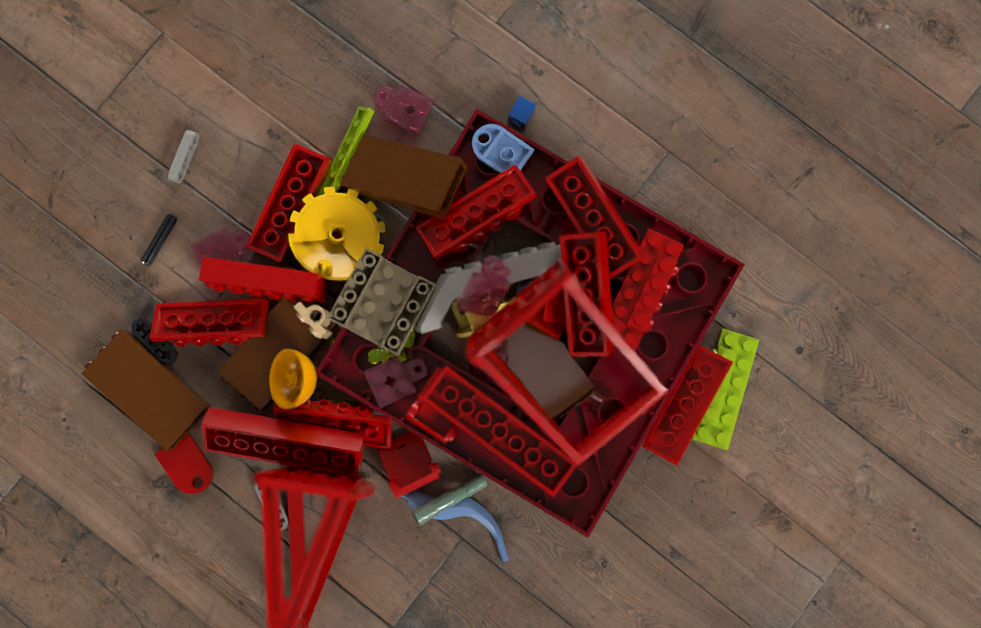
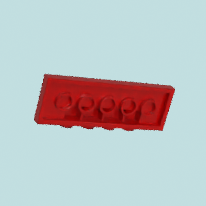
(477, 213)
(644, 287)
(209, 321)
(687, 405)
(342, 417)

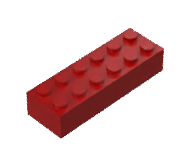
(301, 175)
(593, 212)
(588, 263)
(263, 280)

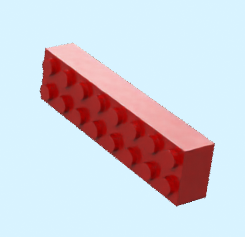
(499, 431)
(283, 442)

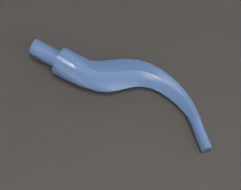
(465, 507)

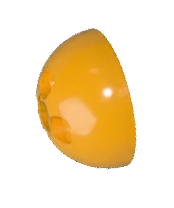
(291, 378)

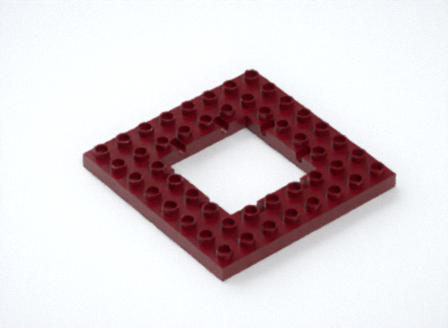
(678, 328)

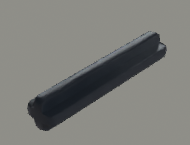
(159, 239)

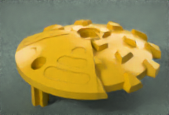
(330, 213)

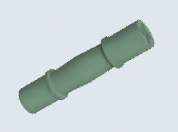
(449, 498)

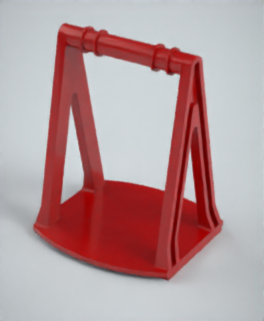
(518, 310)
(308, 572)

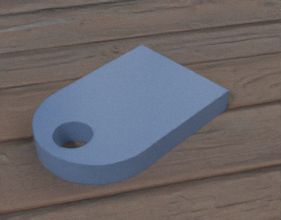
(501, 150)

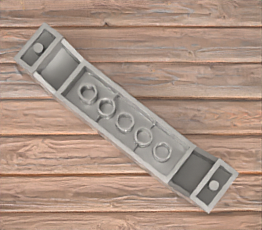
(451, 285)

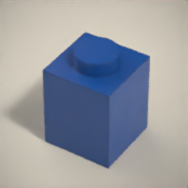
(521, 113)

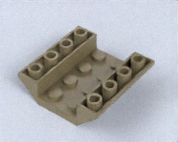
(381, 302)

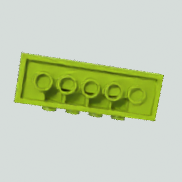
(721, 416)

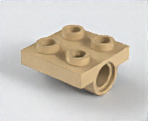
(308, 315)

